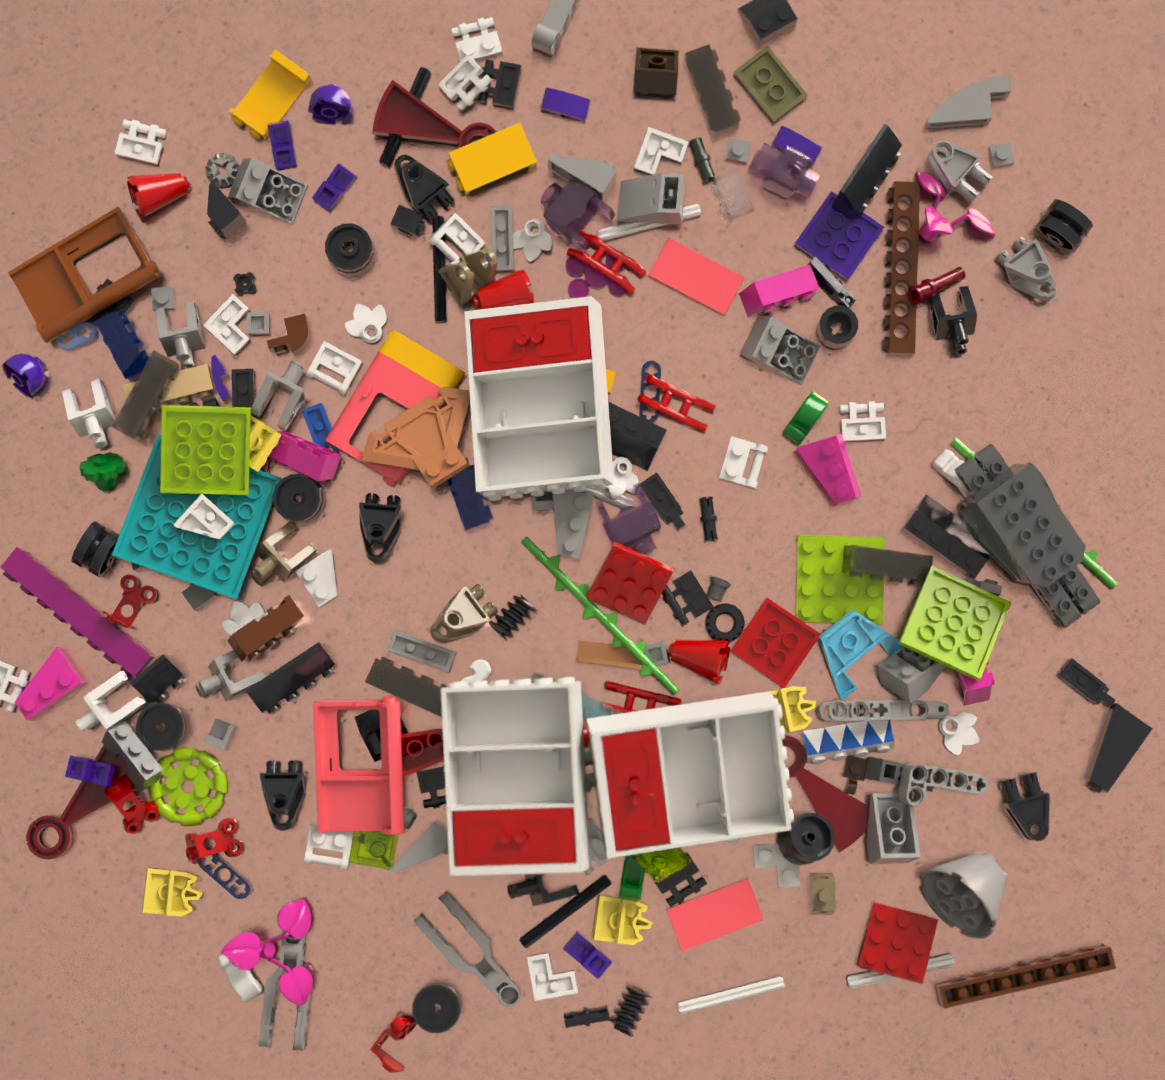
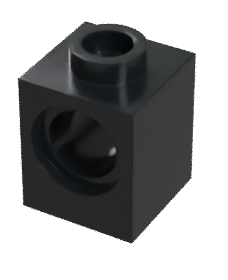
(407, 221)

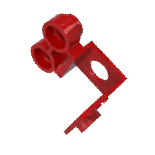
(133, 597)
(120, 793)
(222, 839)
(400, 1028)

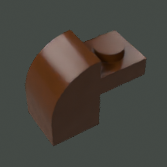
(297, 336)

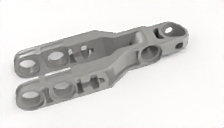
(883, 710)
(290, 955)
(487, 970)

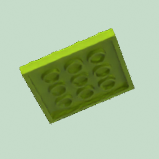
(205, 450)
(828, 593)
(954, 623)

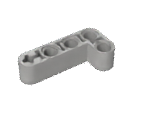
(552, 26)
(944, 781)

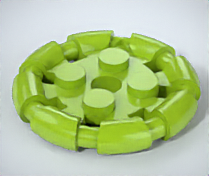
(201, 789)

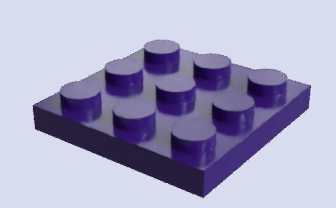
(838, 238)

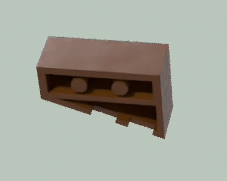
(266, 629)

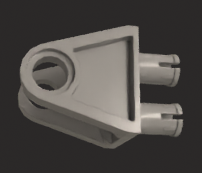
(955, 167)
(1028, 269)
(181, 341)
(287, 384)
(221, 682)

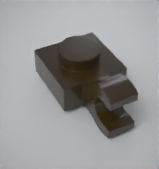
(854, 770)

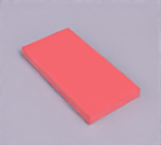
(696, 276)
(715, 914)

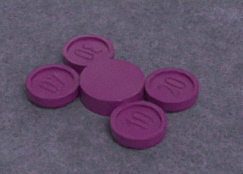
(580, 288)

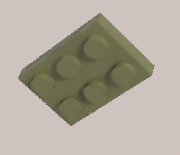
(770, 84)

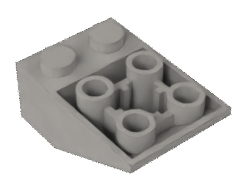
(267, 190)
(652, 199)
(780, 349)
(909, 673)

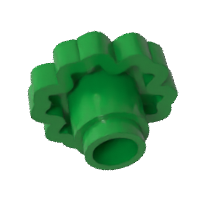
(102, 469)

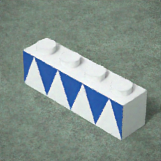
(848, 740)

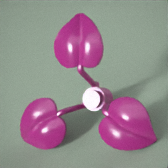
(935, 222)
(247, 949)

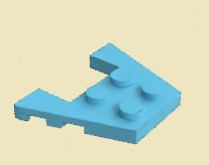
(848, 642)

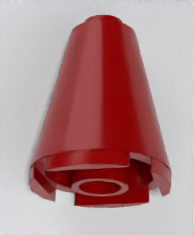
(155, 191)
(504, 292)
(701, 657)

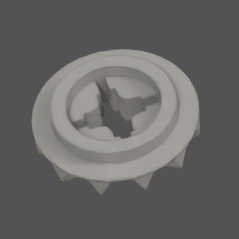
(222, 159)

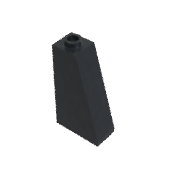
(1117, 745)

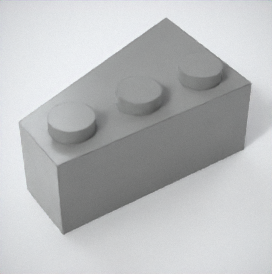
(571, 521)

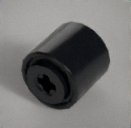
(831, 317)

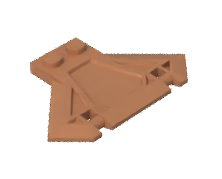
(424, 438)

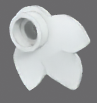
(532, 243)
(365, 320)
(624, 479)
(241, 615)
(961, 733)

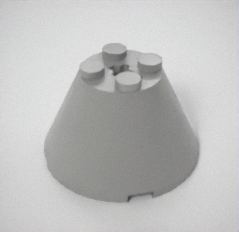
(967, 893)

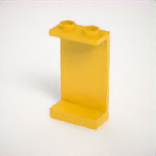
(270, 95)
(491, 158)

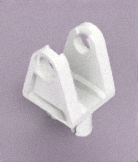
(91, 420)
(99, 710)

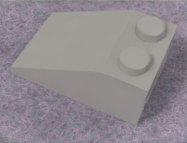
(590, 172)
(891, 830)
(429, 845)

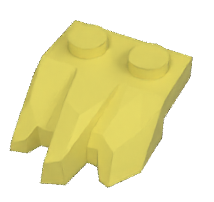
(262, 442)
(793, 708)
(168, 892)
(619, 920)

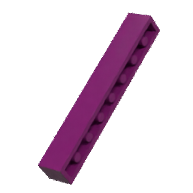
(77, 612)

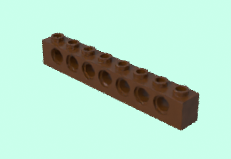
(911, 194)
(1025, 976)

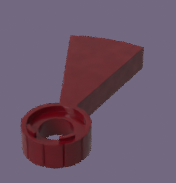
(408, 117)
(85, 801)
(843, 812)

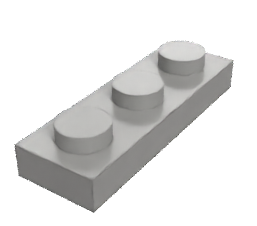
(502, 237)
(421, 651)

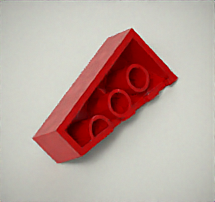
(421, 750)

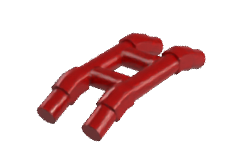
(611, 273)
(680, 416)
(632, 692)

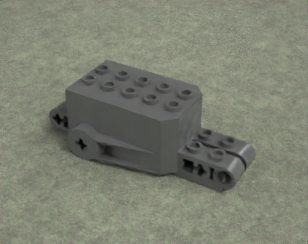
(1026, 532)

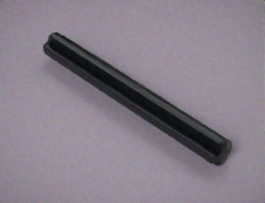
(394, 142)
(439, 282)
(565, 911)

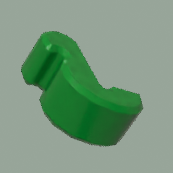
(805, 417)
(631, 880)

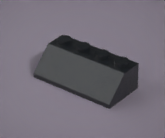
(868, 172)
(634, 436)
(946, 537)
(291, 678)

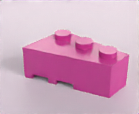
(779, 290)
(305, 457)
(832, 467)
(50, 685)
(975, 690)

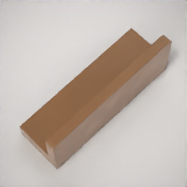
(606, 655)

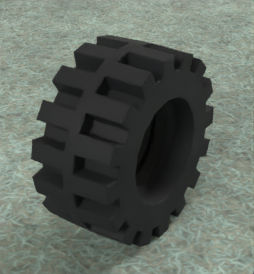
(731, 610)

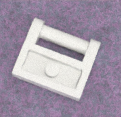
(459, 234)
(336, 361)
(736, 460)
(333, 841)

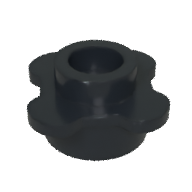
(249, 287)

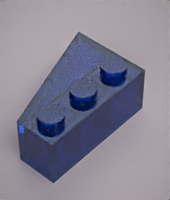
(122, 342)
(468, 501)

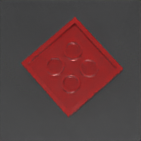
(629, 582)
(775, 642)
(898, 943)

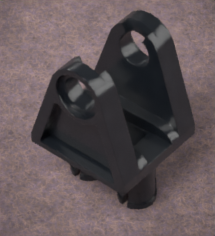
(421, 185)
(955, 326)
(379, 525)
(283, 792)
(1029, 809)
(534, 887)

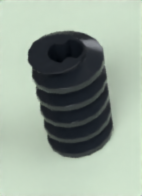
(512, 616)
(630, 1010)

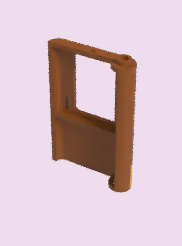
(55, 287)

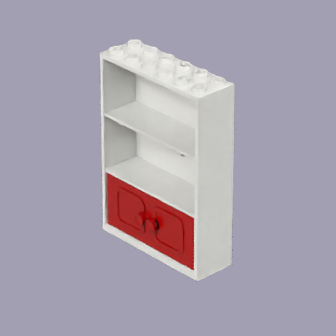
(539, 398)
(690, 774)
(515, 777)

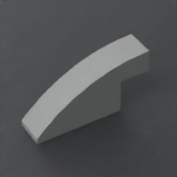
(970, 104)

